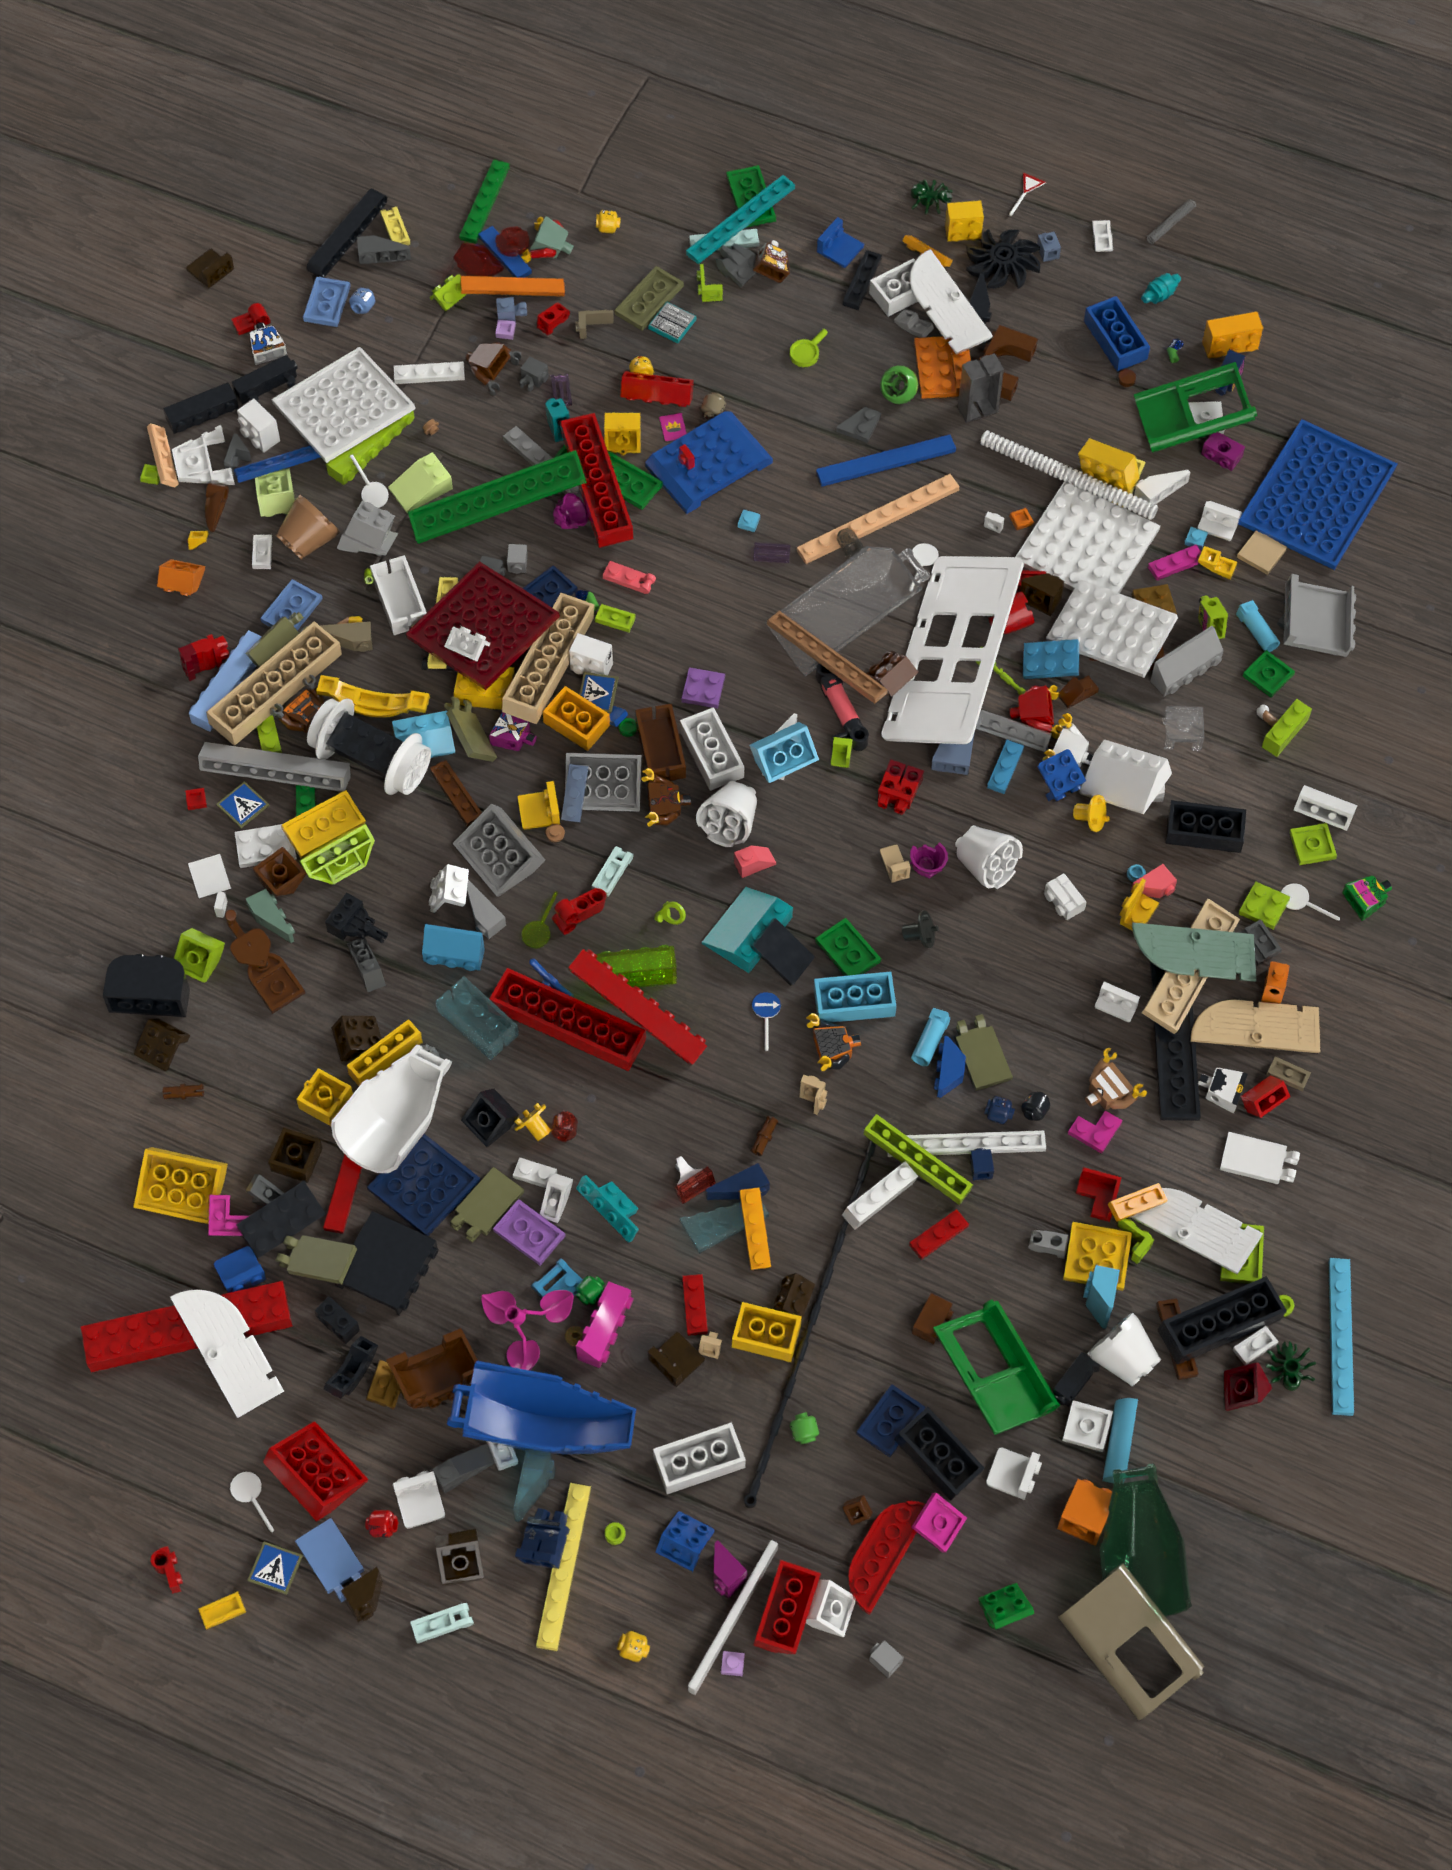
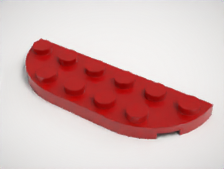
(882, 1552)

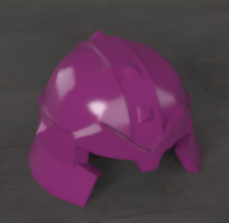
(570, 512)
(927, 860)

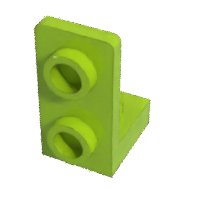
(708, 292)
(1144, 1239)

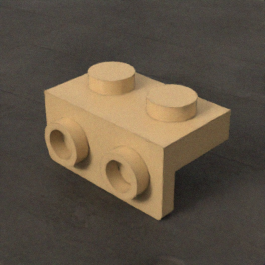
(814, 1091)

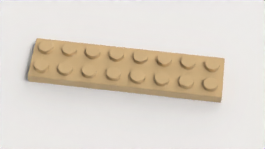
(1178, 992)

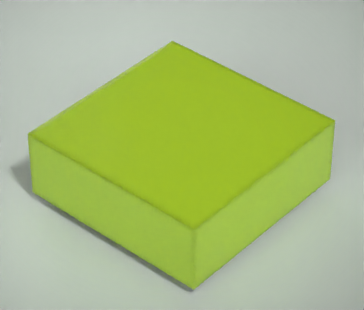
(150, 474)

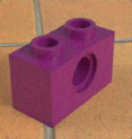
(1223, 450)

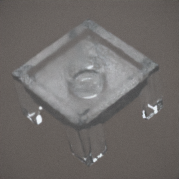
(1184, 725)

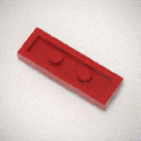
(939, 1234)
(695, 1305)

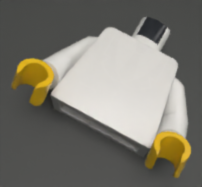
(1073, 740)

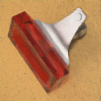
(692, 1180)

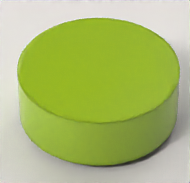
(1288, 1303)
(615, 1533)

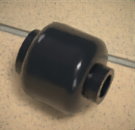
(1035, 1106)

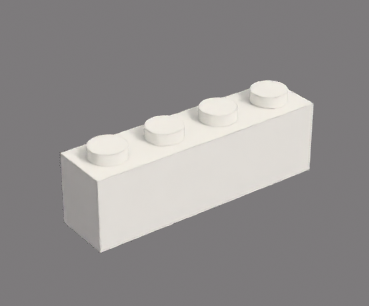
(879, 1195)

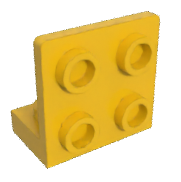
(539, 808)
(1138, 907)

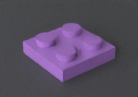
(703, 687)

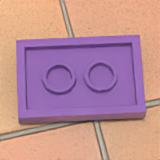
(529, 1232)

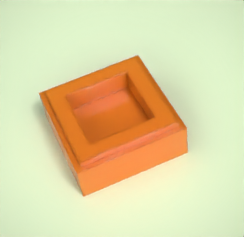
(1021, 519)

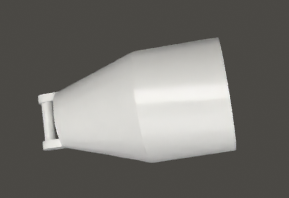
(390, 1111)

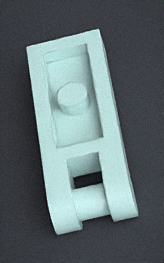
(612, 870)
(441, 1623)

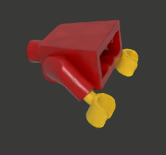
(1037, 709)

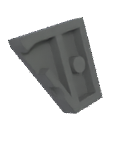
(860, 425)

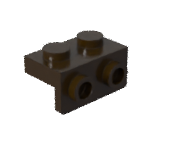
(794, 1295)

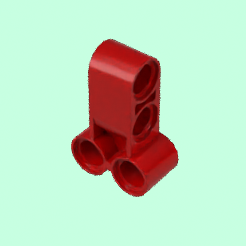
(569, 913)

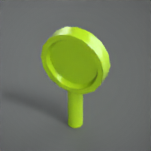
(806, 352)

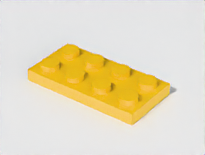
(323, 823)

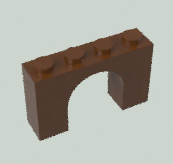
(1012, 343)

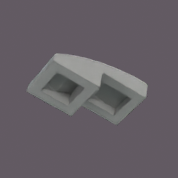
(911, 323)

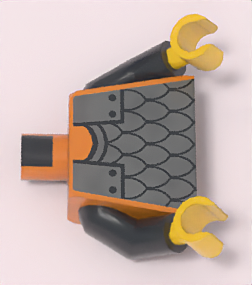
(832, 1043)

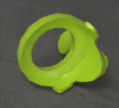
(664, 913)

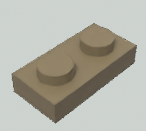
(1289, 1073)

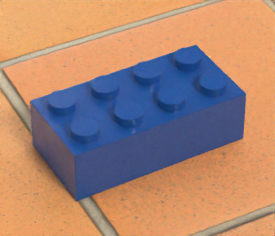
(1116, 333)

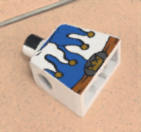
(266, 344)

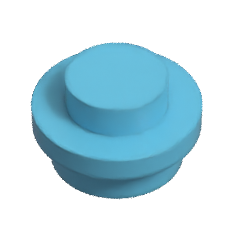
(1135, 872)

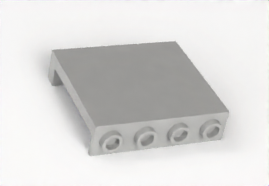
(1319, 617)

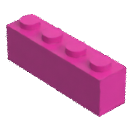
(604, 1324)

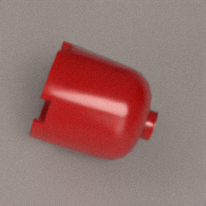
(1019, 615)

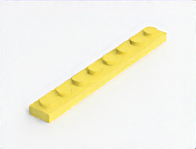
(561, 1578)

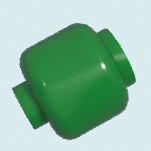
(590, 1290)

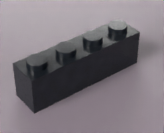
(201, 408)

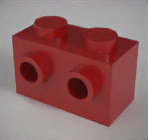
(1265, 1096)

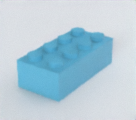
(855, 997)

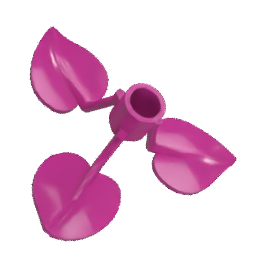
(502, 1308)

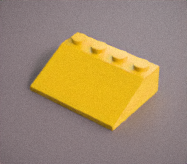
(178, 1184)

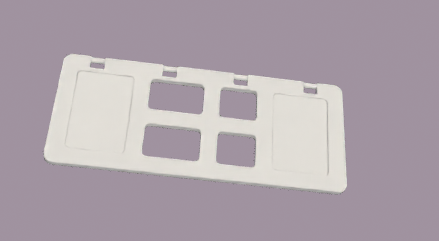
(942, 708)

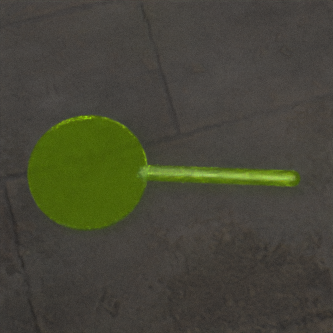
(537, 933)

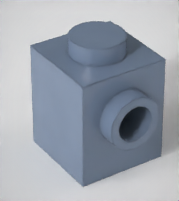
(1049, 246)

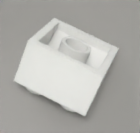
(830, 1608)

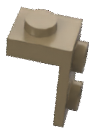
(592, 317)

